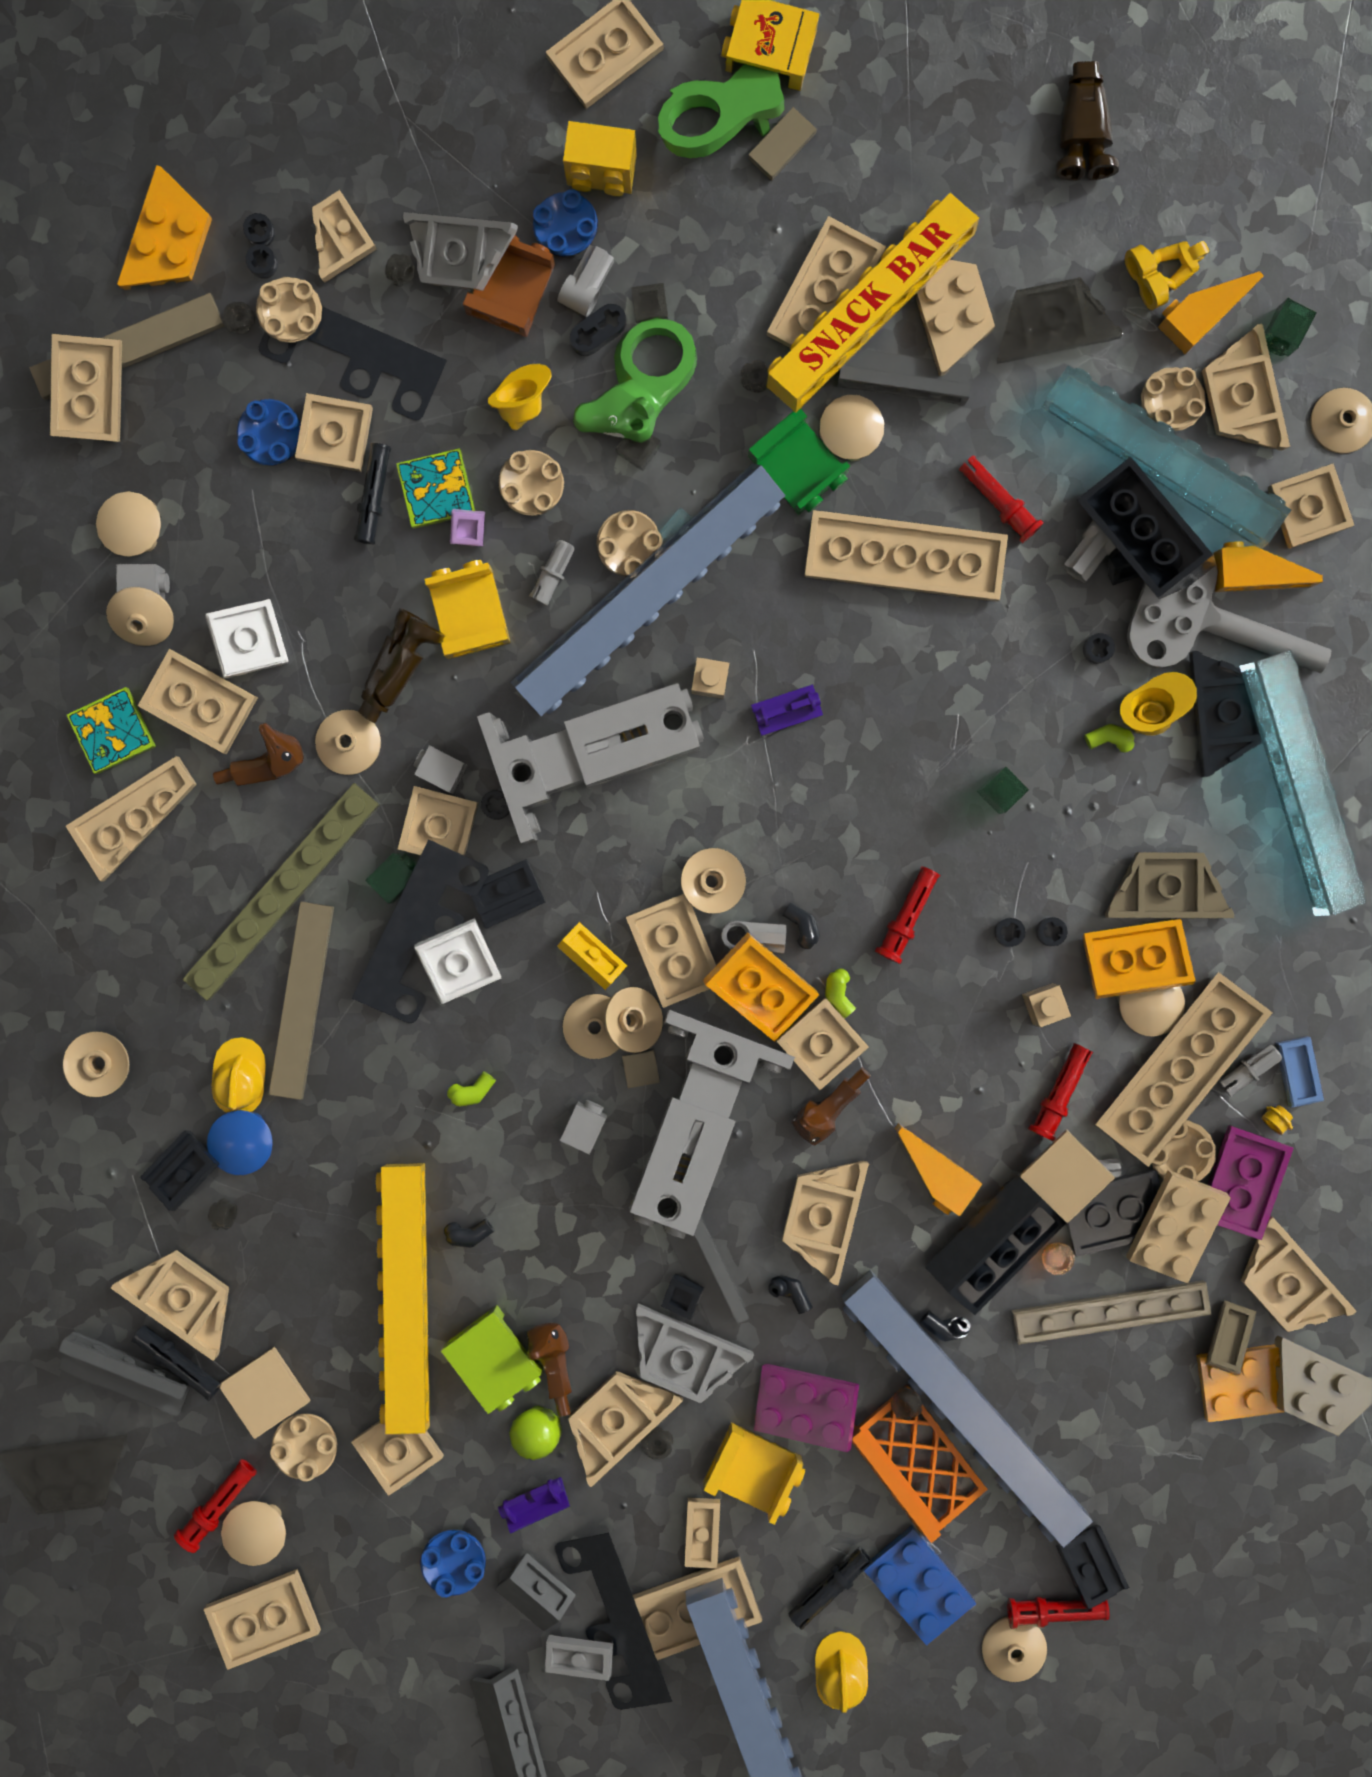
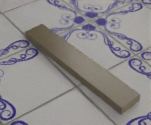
(152, 336)
(301, 1000)
(1111, 1312)

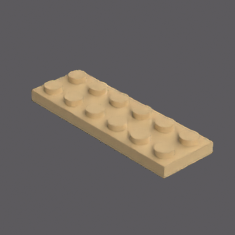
(906, 556)
(1183, 1069)

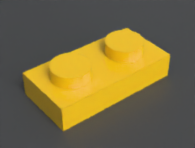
(592, 956)

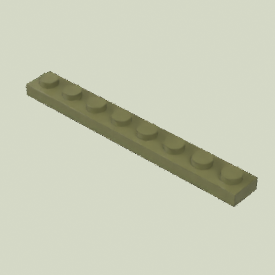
(281, 892)

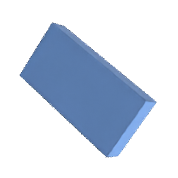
(1299, 1072)

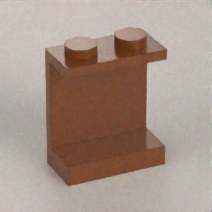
(514, 288)

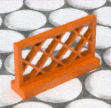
(900, 1486)

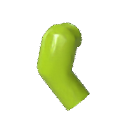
(1117, 735)
(836, 990)
(473, 1094)

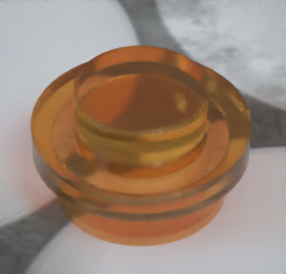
(1057, 1258)

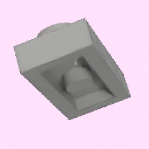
(578, 1657)

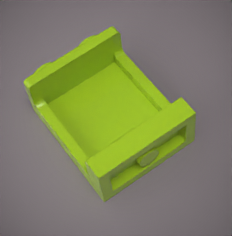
(492, 1361)

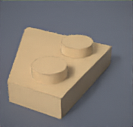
(339, 236)

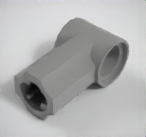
(582, 289)
(1088, 553)
(769, 935)

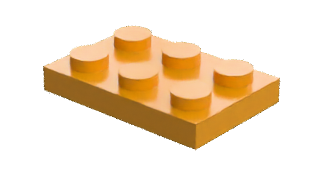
(1138, 958)
(760, 987)
(1242, 1395)

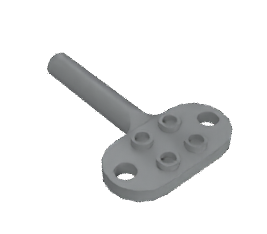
(1182, 615)

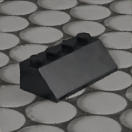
(1147, 530)
(995, 1245)

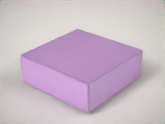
(467, 527)

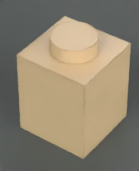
(710, 678)
(1046, 1005)

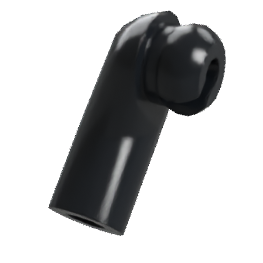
(806, 923)
(467, 1237)
(790, 1288)
(946, 1329)

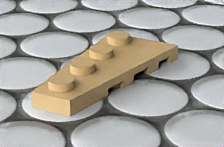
(123, 821)

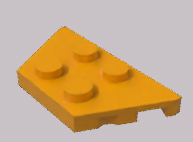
(166, 236)

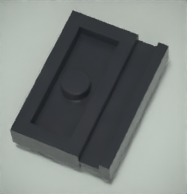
(507, 894)
(179, 1170)
(1093, 1567)

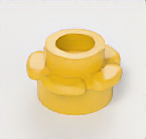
(1278, 1119)

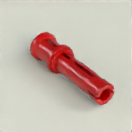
(1011, 510)
(901, 929)
(1055, 1105)
(206, 1517)
(1040, 1615)

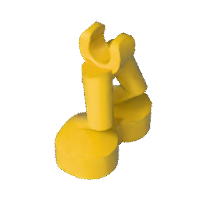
(1152, 284)

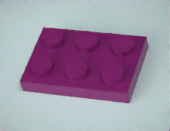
(1251, 1174)
(806, 1407)

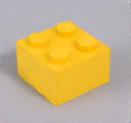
(600, 158)

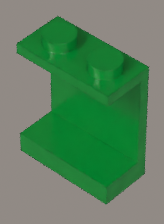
(799, 462)

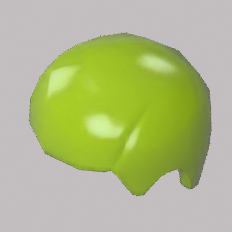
(535, 1433)

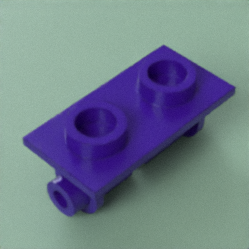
(787, 710)
(534, 1505)

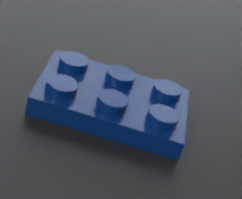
(919, 1585)

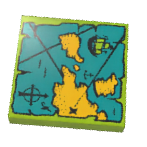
(435, 487)
(111, 730)

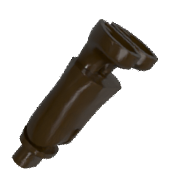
(1086, 121)
(396, 663)

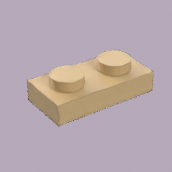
(702, 1532)

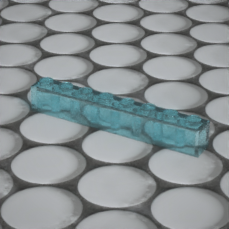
(1166, 457)
(1303, 784)

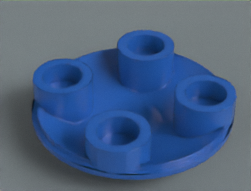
(565, 223)
(268, 431)
(240, 1142)
(453, 1562)

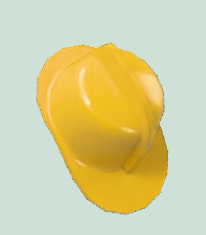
(520, 394)
(1158, 703)
(238, 1075)
(841, 1671)

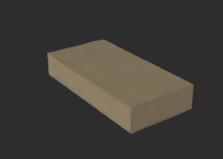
(782, 143)
(1230, 1337)

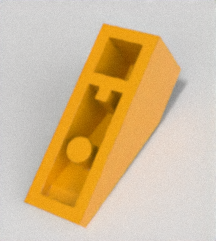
(1199, 312)
(1257, 569)
(943, 1178)

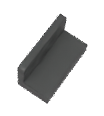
(536, 1592)

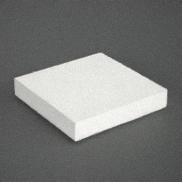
(246, 638)
(457, 961)

